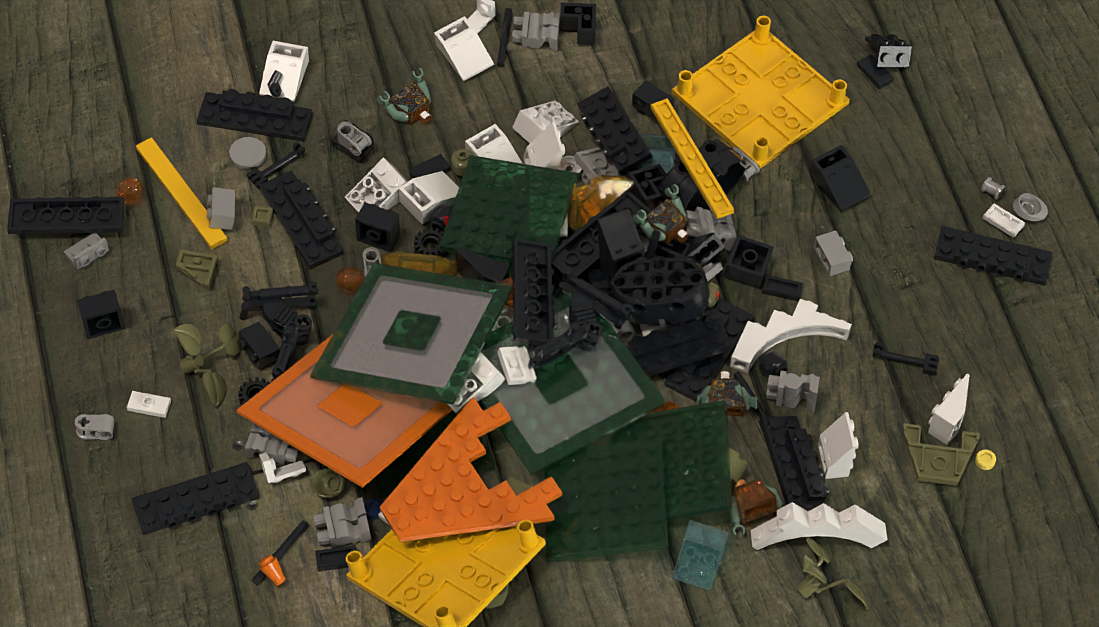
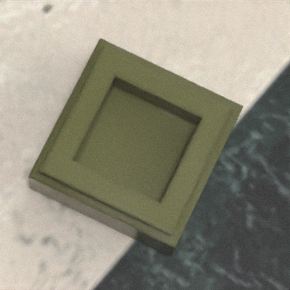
(261, 216)

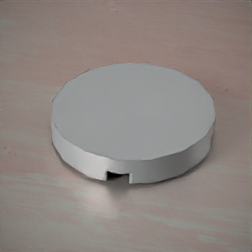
(247, 153)

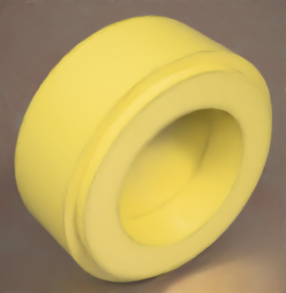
(985, 459)

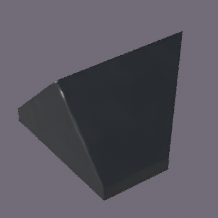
(705, 248)

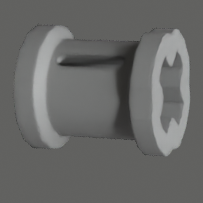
(993, 188)

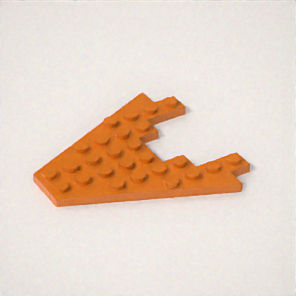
(447, 494)

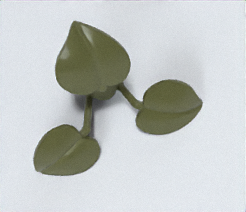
(190, 340)
(812, 581)

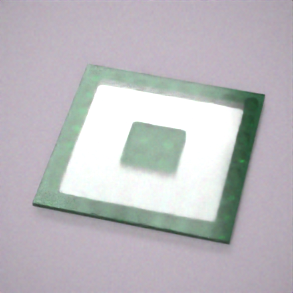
(412, 333)
(573, 396)

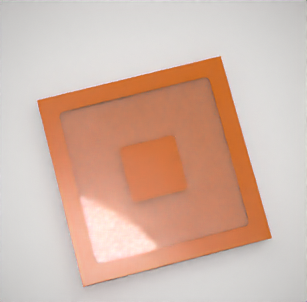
(341, 424)

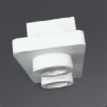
(483, 14)
(275, 474)

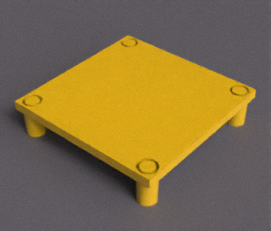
(760, 95)
(444, 577)

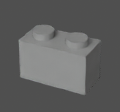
(221, 208)
(833, 253)

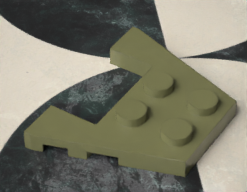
(936, 462)

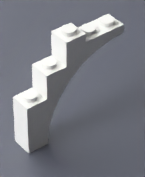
(781, 326)
(821, 521)

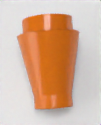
(272, 569)

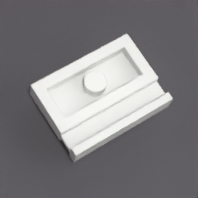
(515, 365)

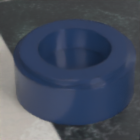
(372, 508)

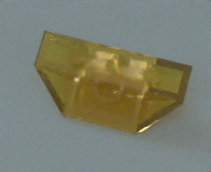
(595, 198)
(421, 262)

